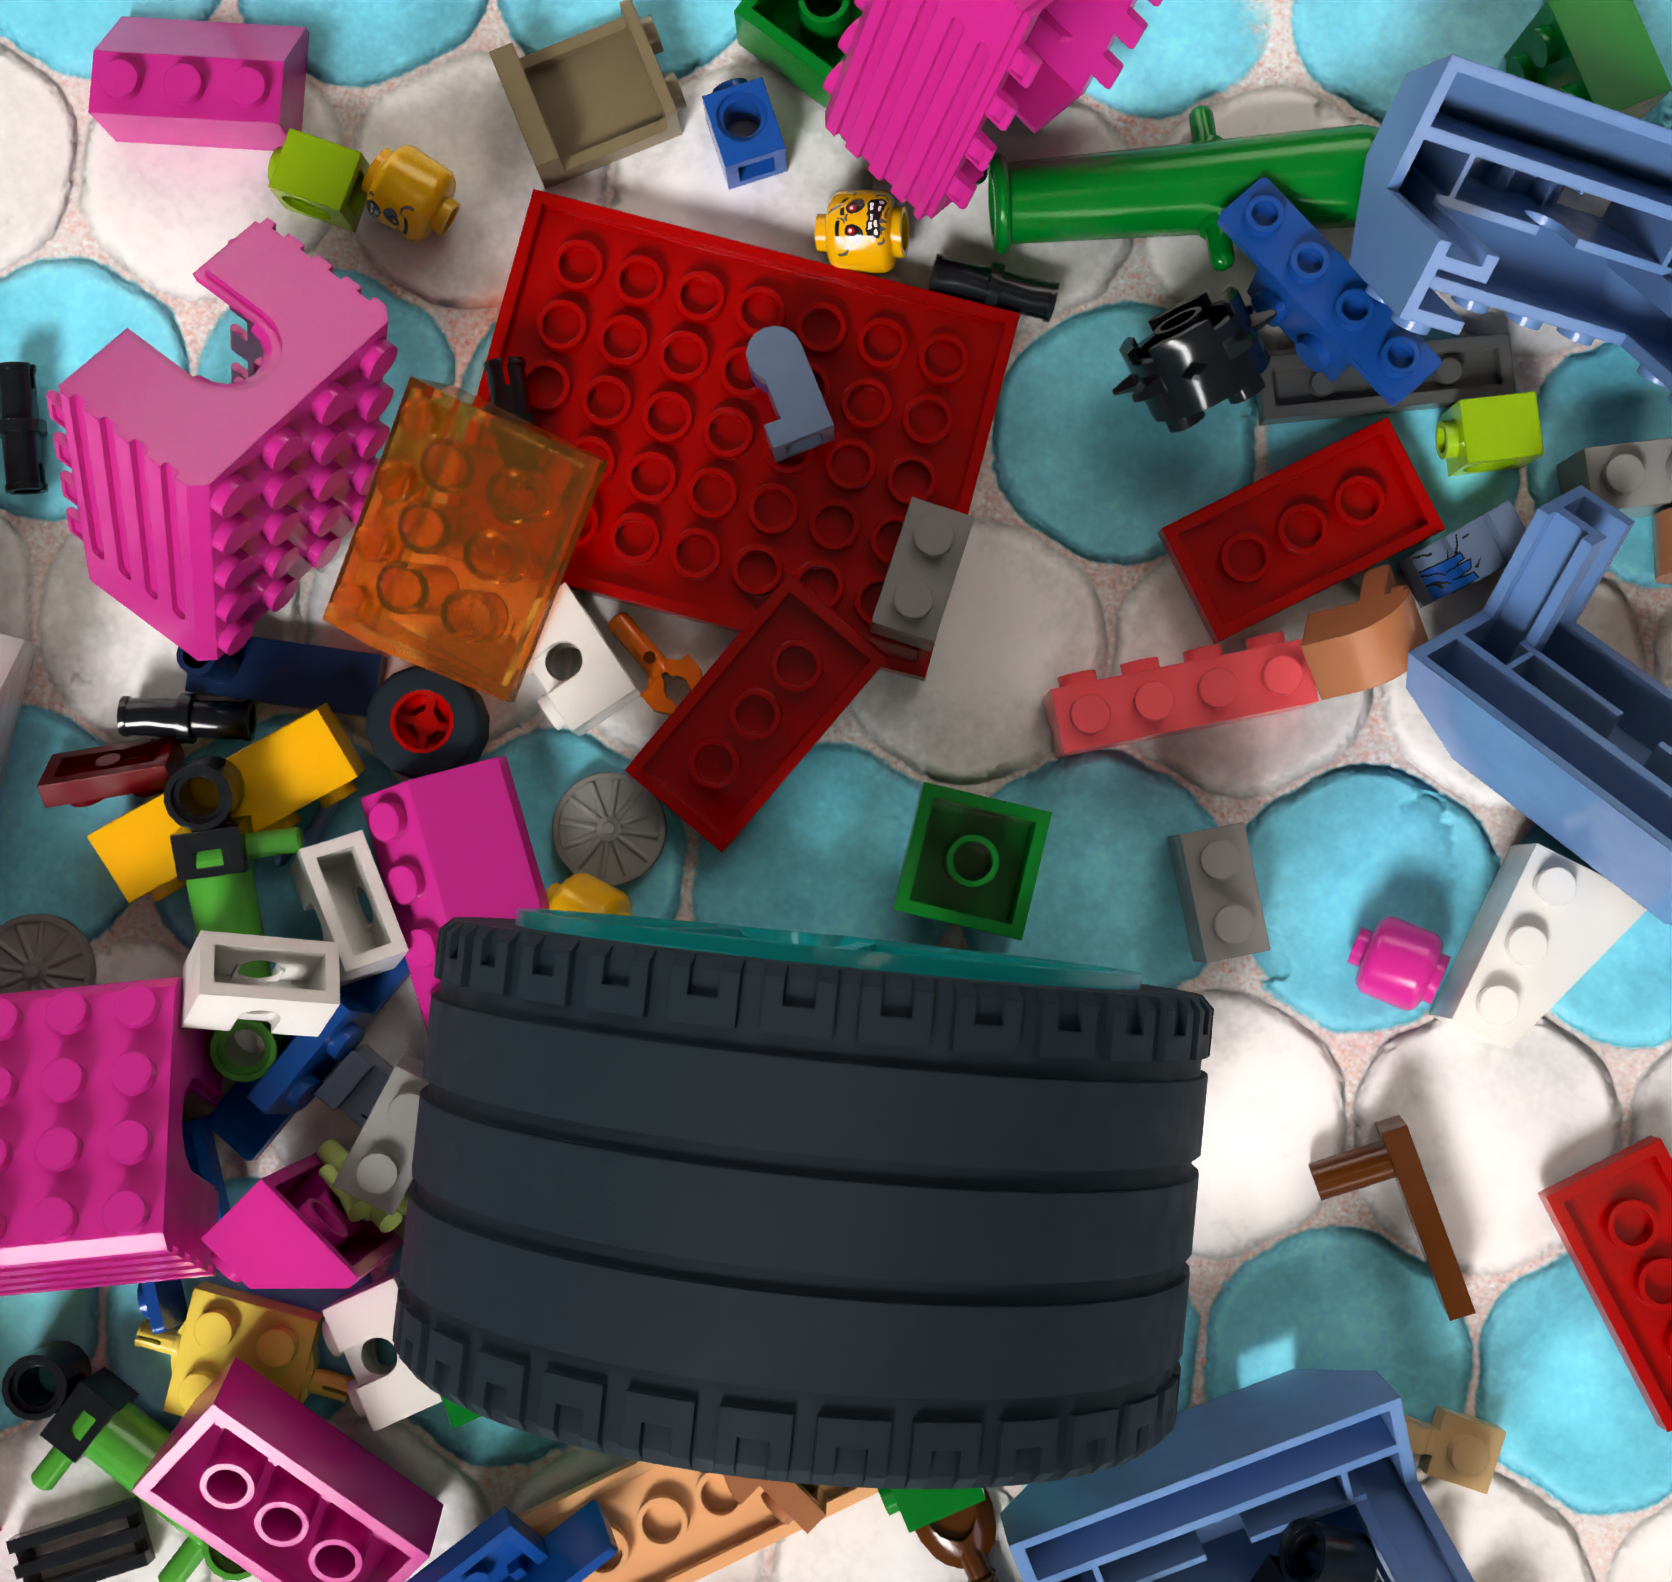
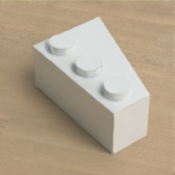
(1531, 943)

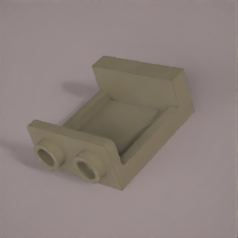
(592, 96)

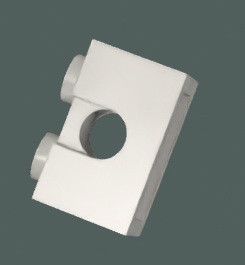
(601, 683)
(329, 881)
(294, 999)
(378, 1390)

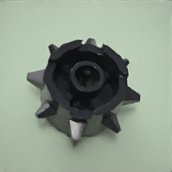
(1197, 358)

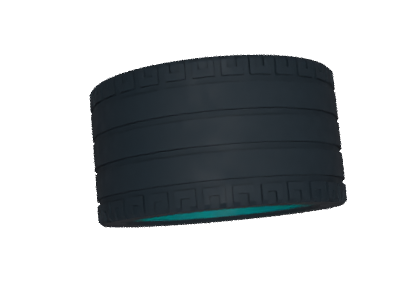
(802, 1200)

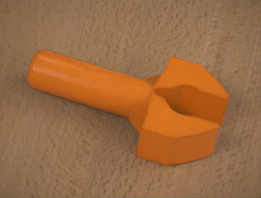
(653, 663)

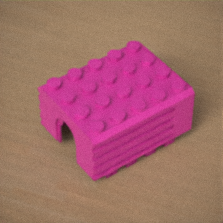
(934, 70)
(221, 494)
(96, 1138)

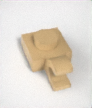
(1457, 1447)

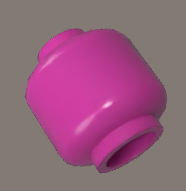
(1399, 963)

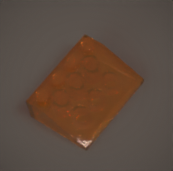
(463, 538)

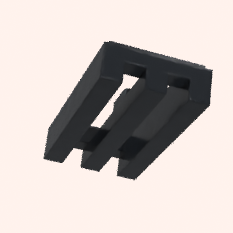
(30, 1567)

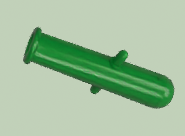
(1176, 186)

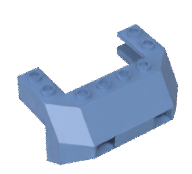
(1468, 207)
(1554, 710)
(1233, 1481)

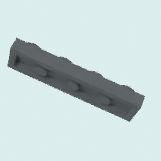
(1468, 370)

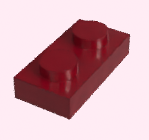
(110, 771)

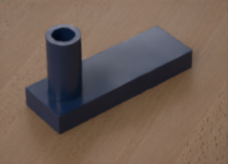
(289, 675)

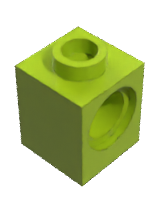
(319, 179)
(1490, 434)

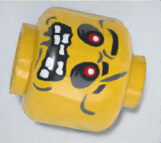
(410, 193)
(863, 231)

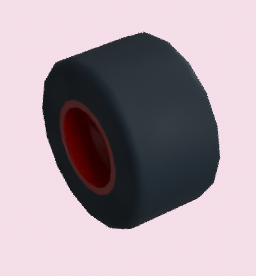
(407, 713)

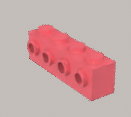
(1178, 697)

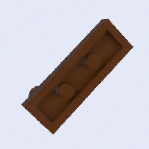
(1398, 1159)

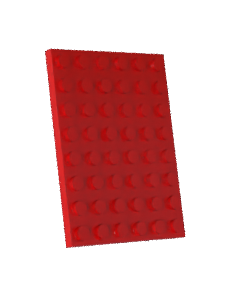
(643, 361)

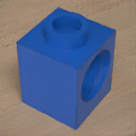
(752, 156)

